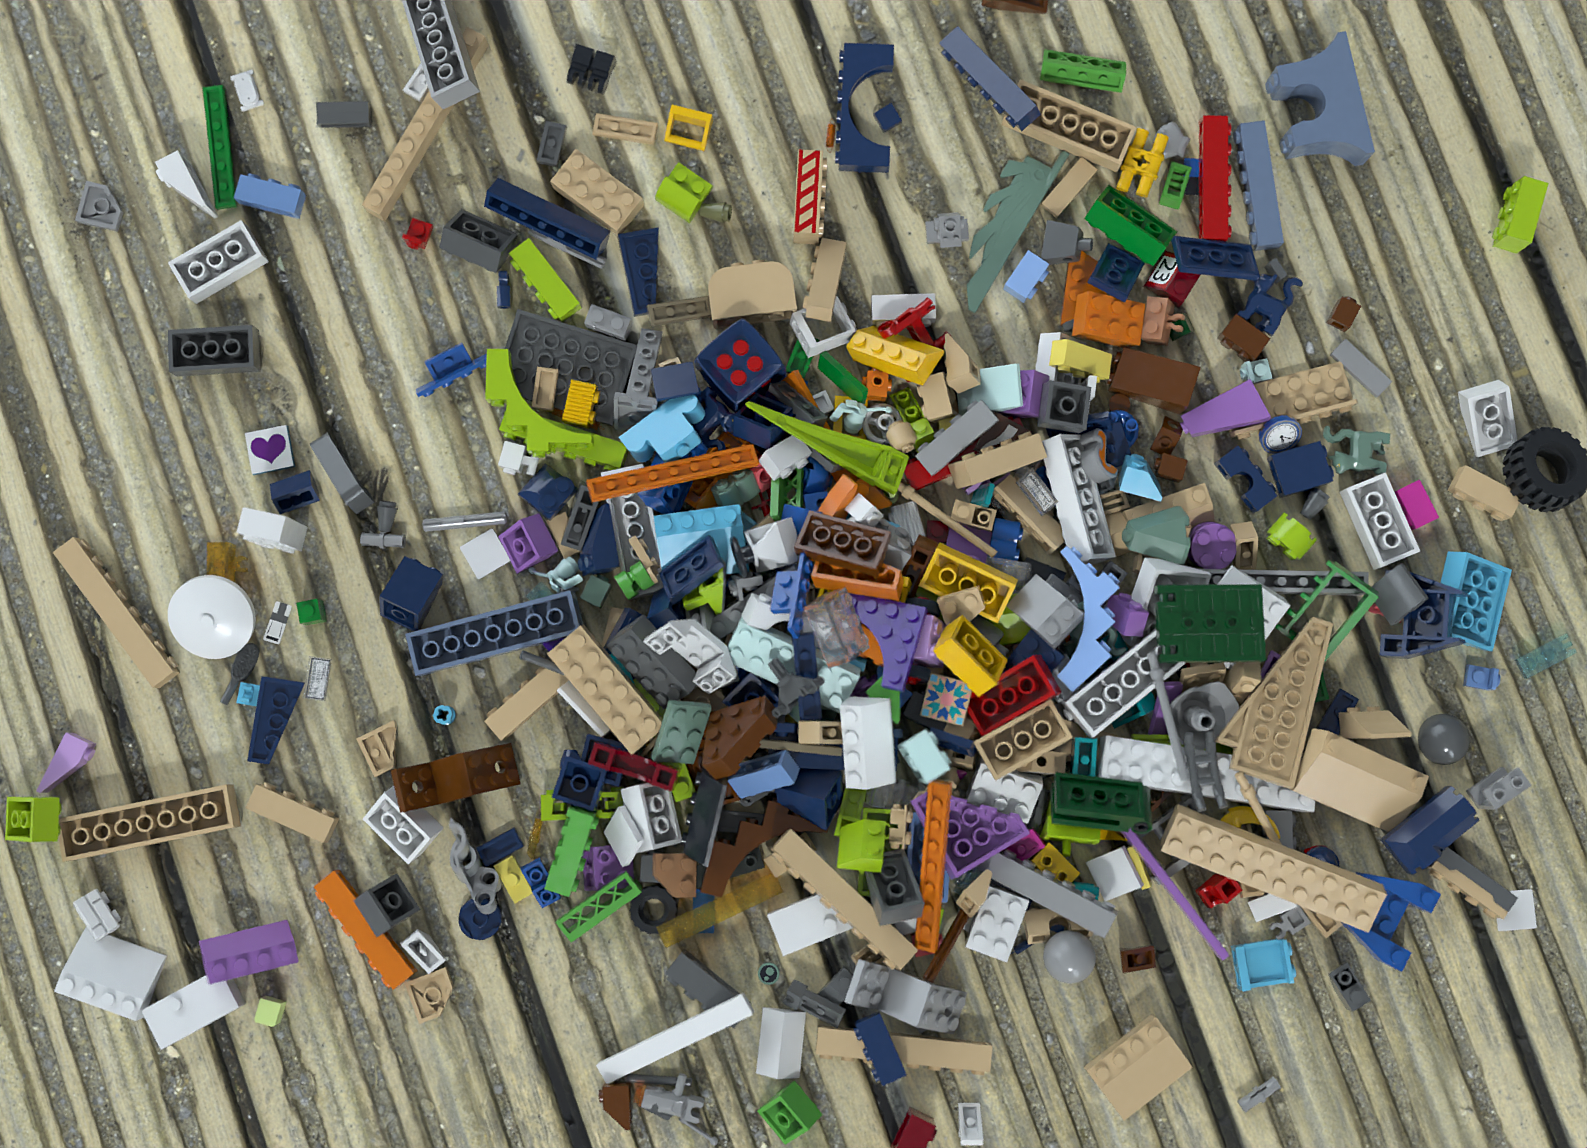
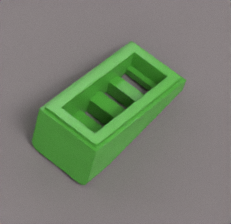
(1173, 198)

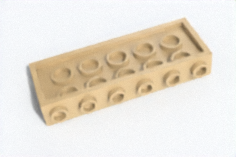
(1303, 396)

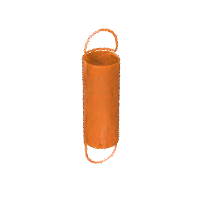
(830, 135)

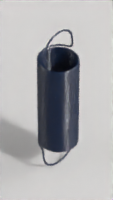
(1021, 947)

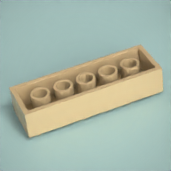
(1076, 128)
(606, 688)

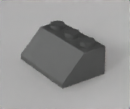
(477, 240)

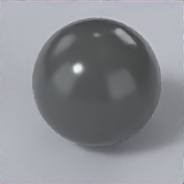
(1443, 739)

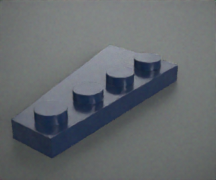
(639, 260)
(272, 714)

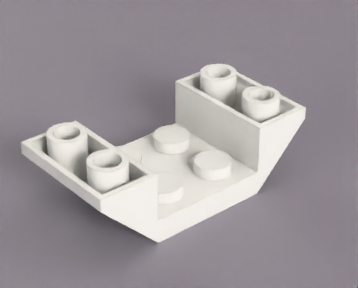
(697, 647)

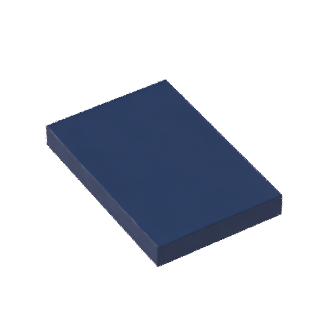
(1116, 272)
(691, 569)

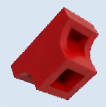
(1218, 890)

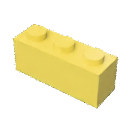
(1080, 360)

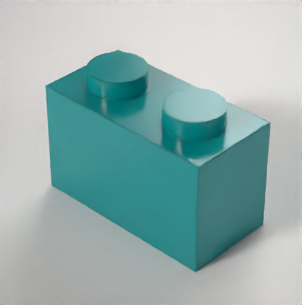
(1083, 756)

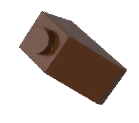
(617, 1102)

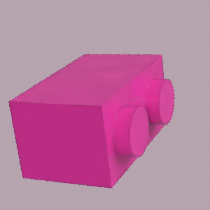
(1416, 505)

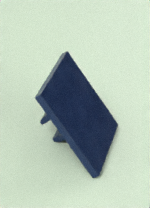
(674, 381)
(1116, 445)

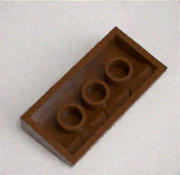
(843, 543)

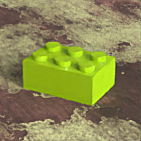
(1519, 214)
(33, 819)

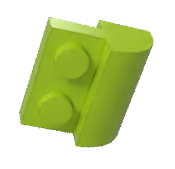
(683, 192)

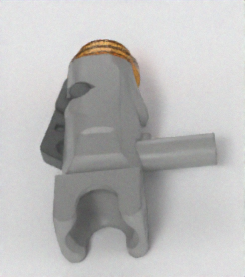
(668, 1103)

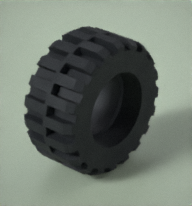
(1527, 480)

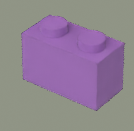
(1130, 615)

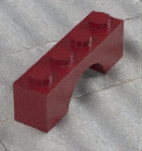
(634, 765)

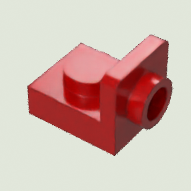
(418, 234)

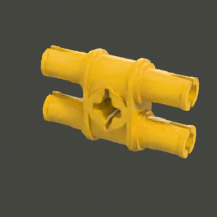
(1137, 154)

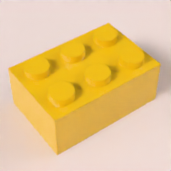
(970, 655)

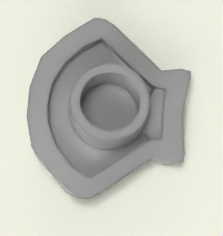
(1177, 141)

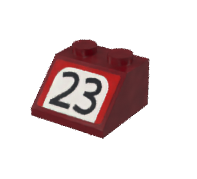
(1169, 282)

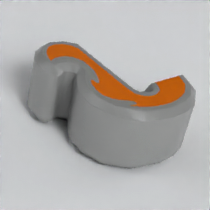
(1094, 456)

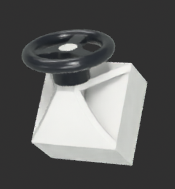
(767, 547)

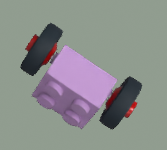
(929, 636)

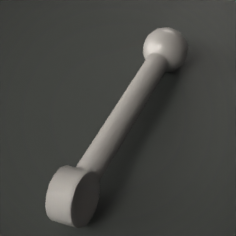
(713, 1140)

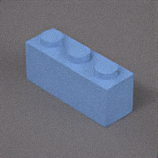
(270, 195)
(764, 774)

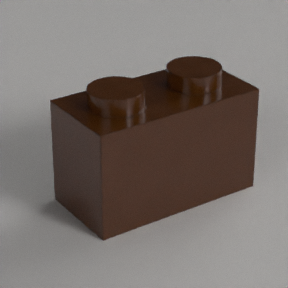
(1243, 339)

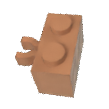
(1159, 320)

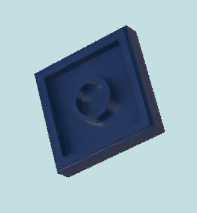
(954, 742)

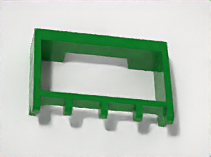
(1364, 604)

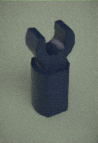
(503, 291)

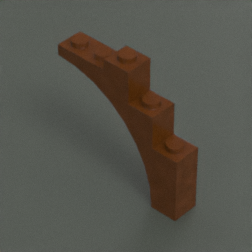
(749, 835)

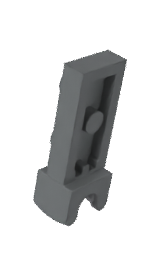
(800, 997)

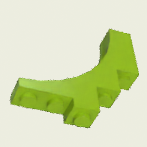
(541, 434)

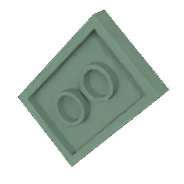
(681, 732)

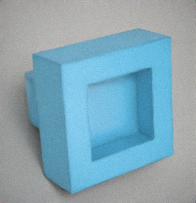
(248, 694)

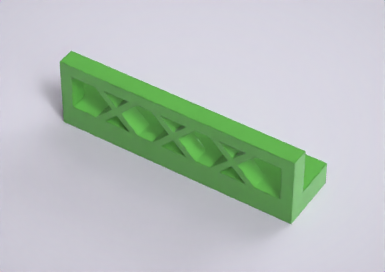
(1082, 71)
(779, 492)
(602, 910)

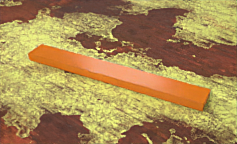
(672, 473)
(933, 864)

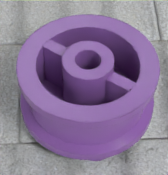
(1211, 545)

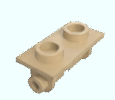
(902, 818)

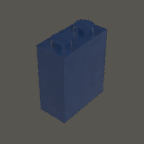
(1300, 469)

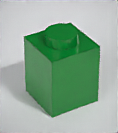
(311, 611)

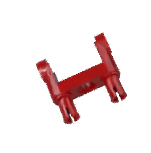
(912, 321)

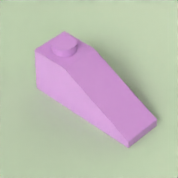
(70, 756)

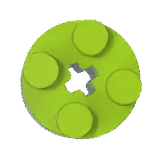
(1291, 537)

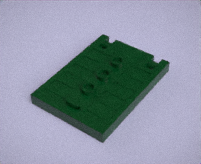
(1210, 623)

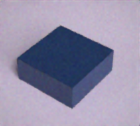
(887, 118)

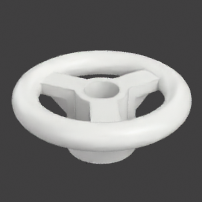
(888, 418)

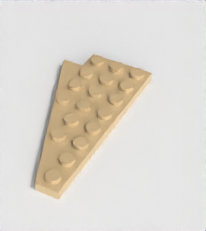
(1275, 717)

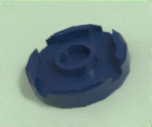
(476, 924)

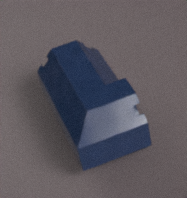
(1430, 829)

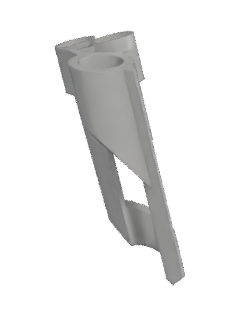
(473, 874)

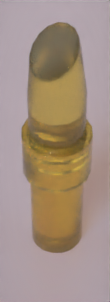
(534, 837)

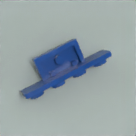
(449, 366)
(791, 592)

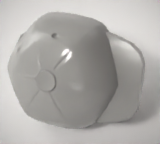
(1203, 709)

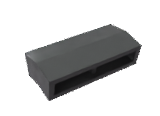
(344, 114)

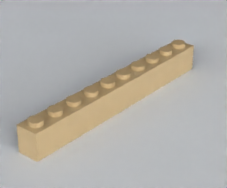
(415, 142)

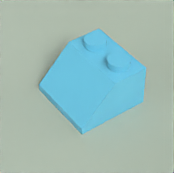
(1138, 478)

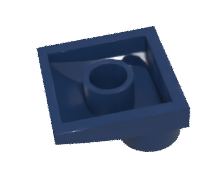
(548, 491)

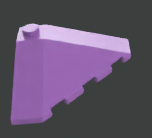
(974, 833)

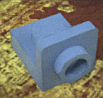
(1481, 677)

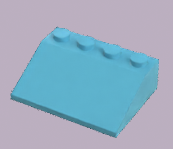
(683, 530)
(1479, 615)

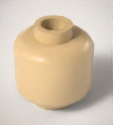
(901, 436)

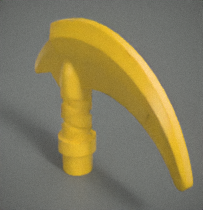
(1243, 815)

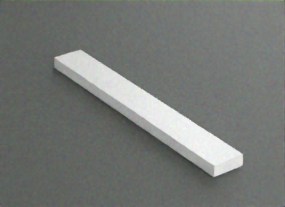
(675, 1038)

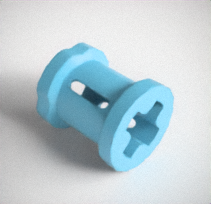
(438, 712)

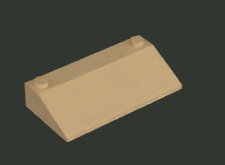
(1358, 780)

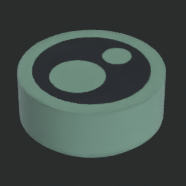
(768, 973)

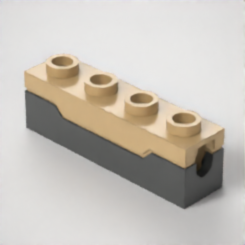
(1473, 884)

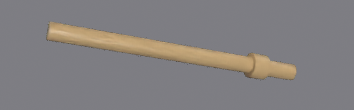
(909, 493)
(1249, 793)

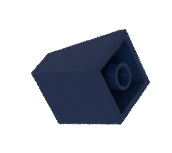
(410, 593)
(814, 795)

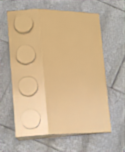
(1138, 1067)

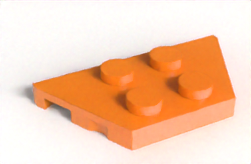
(1076, 283)

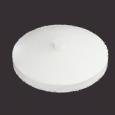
(211, 617)

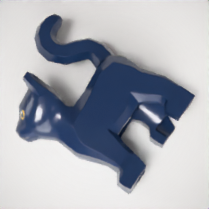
(1267, 306)
(715, 415)

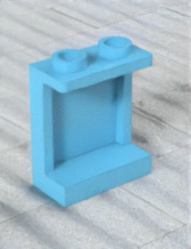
(1263, 963)

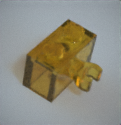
(223, 560)

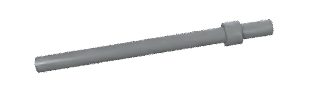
(1156, 674)

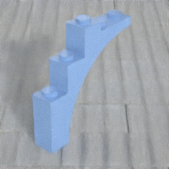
(1095, 591)

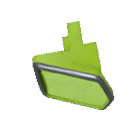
(710, 591)

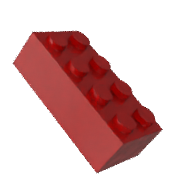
(1014, 695)

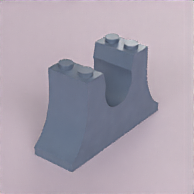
(1334, 93)

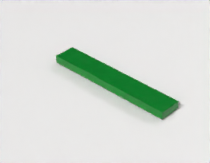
(219, 147)

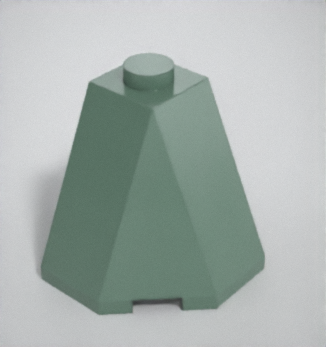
(1159, 535)

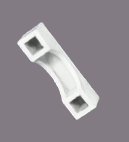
(758, 614)

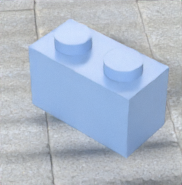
(1026, 276)

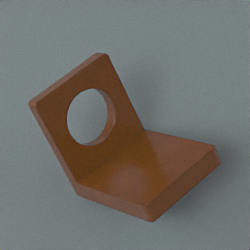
(1167, 437)

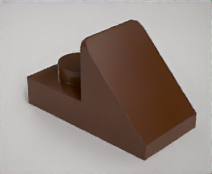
(1137, 958)

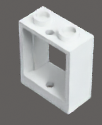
(807, 340)

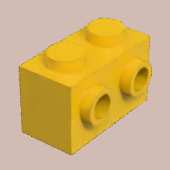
(1052, 860)

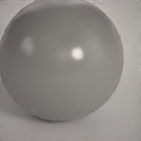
(1069, 957)

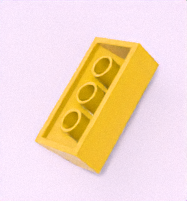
(894, 354)
(955, 571)

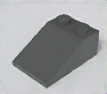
(895, 890)

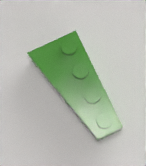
(571, 850)

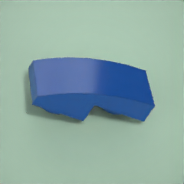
(536, 876)

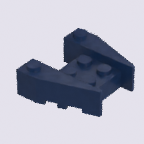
(1427, 627)

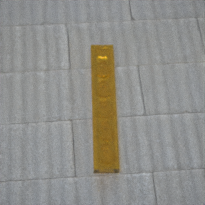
(719, 909)

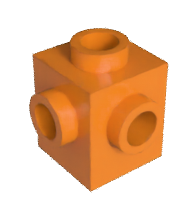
(879, 391)

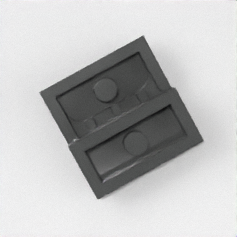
(1398, 594)

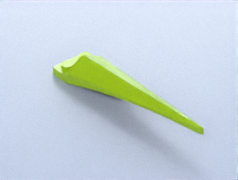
(868, 460)

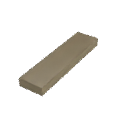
(795, 746)

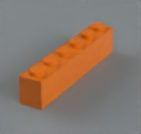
(382, 950)

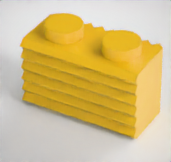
(580, 404)

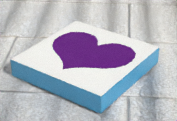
(270, 450)

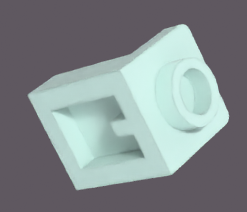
(1256, 371)

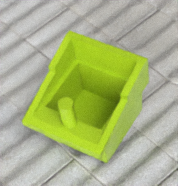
(1068, 834)

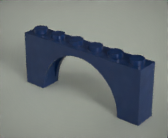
(859, 64)

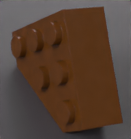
(735, 734)

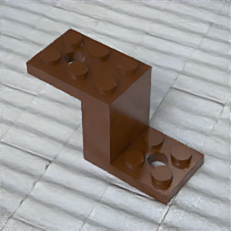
(455, 777)

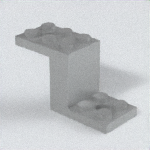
(906, 997)

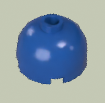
(815, 477)

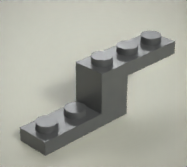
(806, 412)

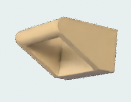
(975, 894)

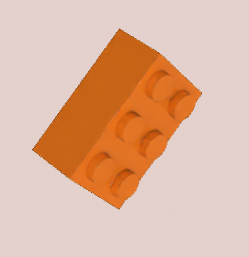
(1108, 320)

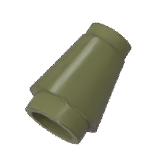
(716, 211)

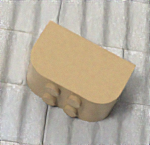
(752, 292)

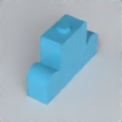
(666, 431)

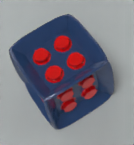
(739, 365)

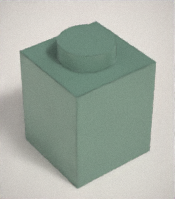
(596, 590)

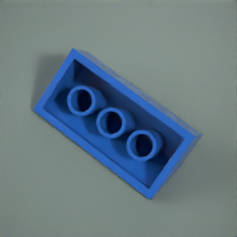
(671, 497)

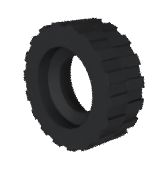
(638, 902)

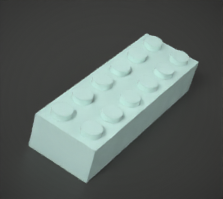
(755, 648)
(924, 757)

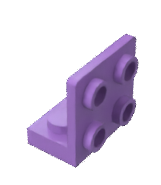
(964, 546)
(602, 868)

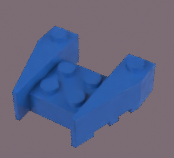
(1398, 896)

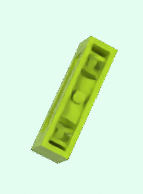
(549, 805)

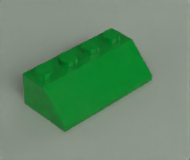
(1130, 225)

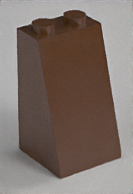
(1153, 379)

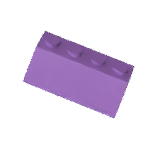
(248, 952)

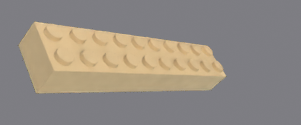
(1272, 868)

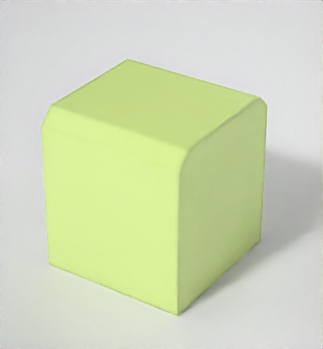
(270, 1011)

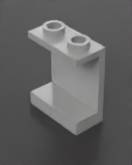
(1498, 788)

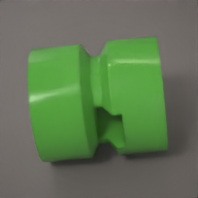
(634, 580)

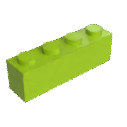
(545, 281)

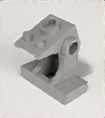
(947, 229)

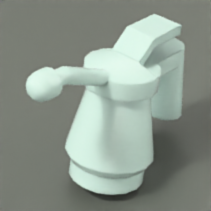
(857, 411)
(563, 571)

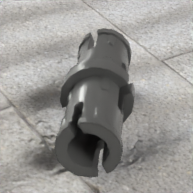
(1038, 811)

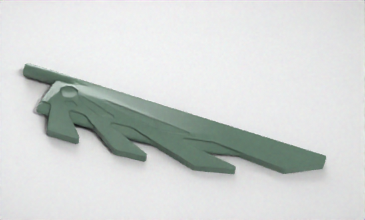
(1012, 217)

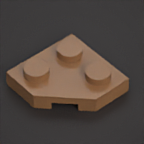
(675, 873)

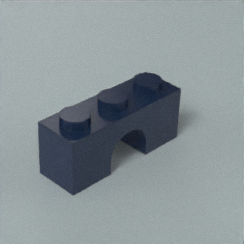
(1238, 463)

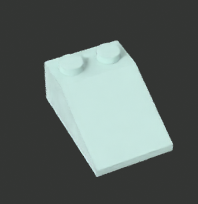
(998, 389)

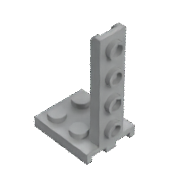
(635, 403)

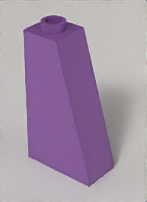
(1228, 411)

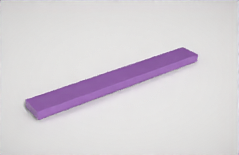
(1176, 894)

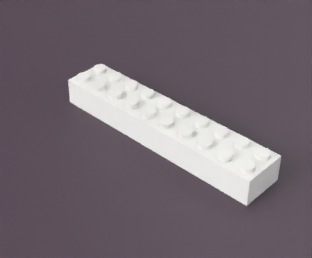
(1157, 769)

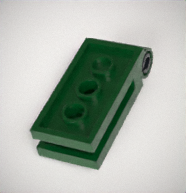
(1100, 803)

